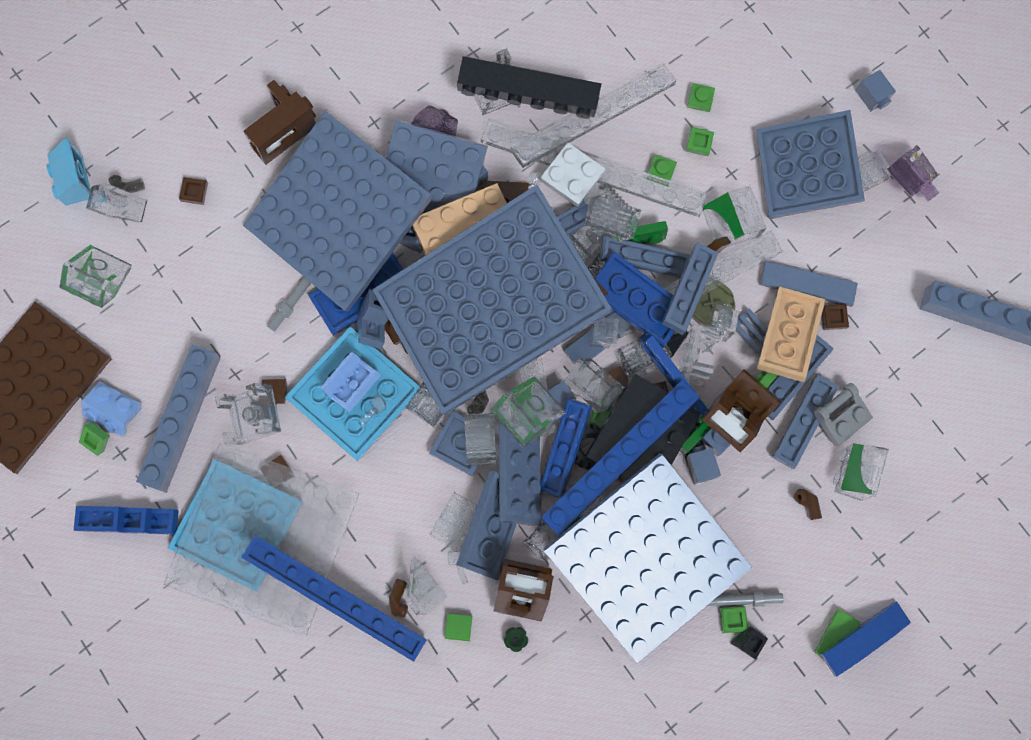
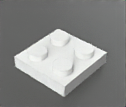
(572, 174)

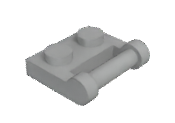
(846, 421)

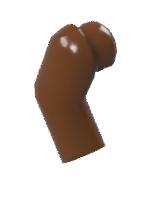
(809, 501)
(395, 597)

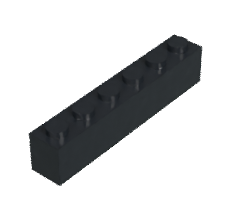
(528, 87)

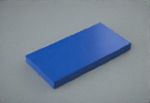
(635, 297)
(338, 319)

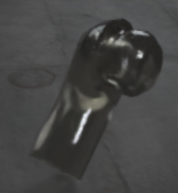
(131, 187)
(478, 404)

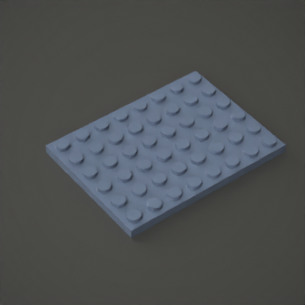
(492, 300)

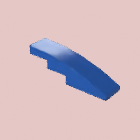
(125, 520)
(865, 639)

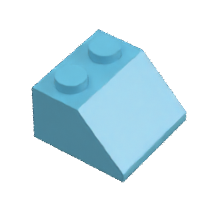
(69, 174)

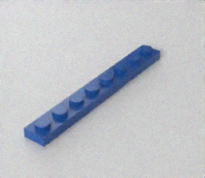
(620, 458)
(333, 598)

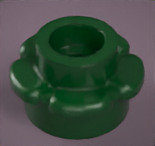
(522, 639)

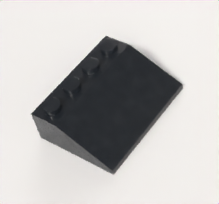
(631, 407)

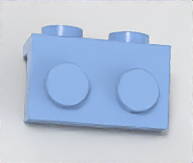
(350, 382)
(109, 408)

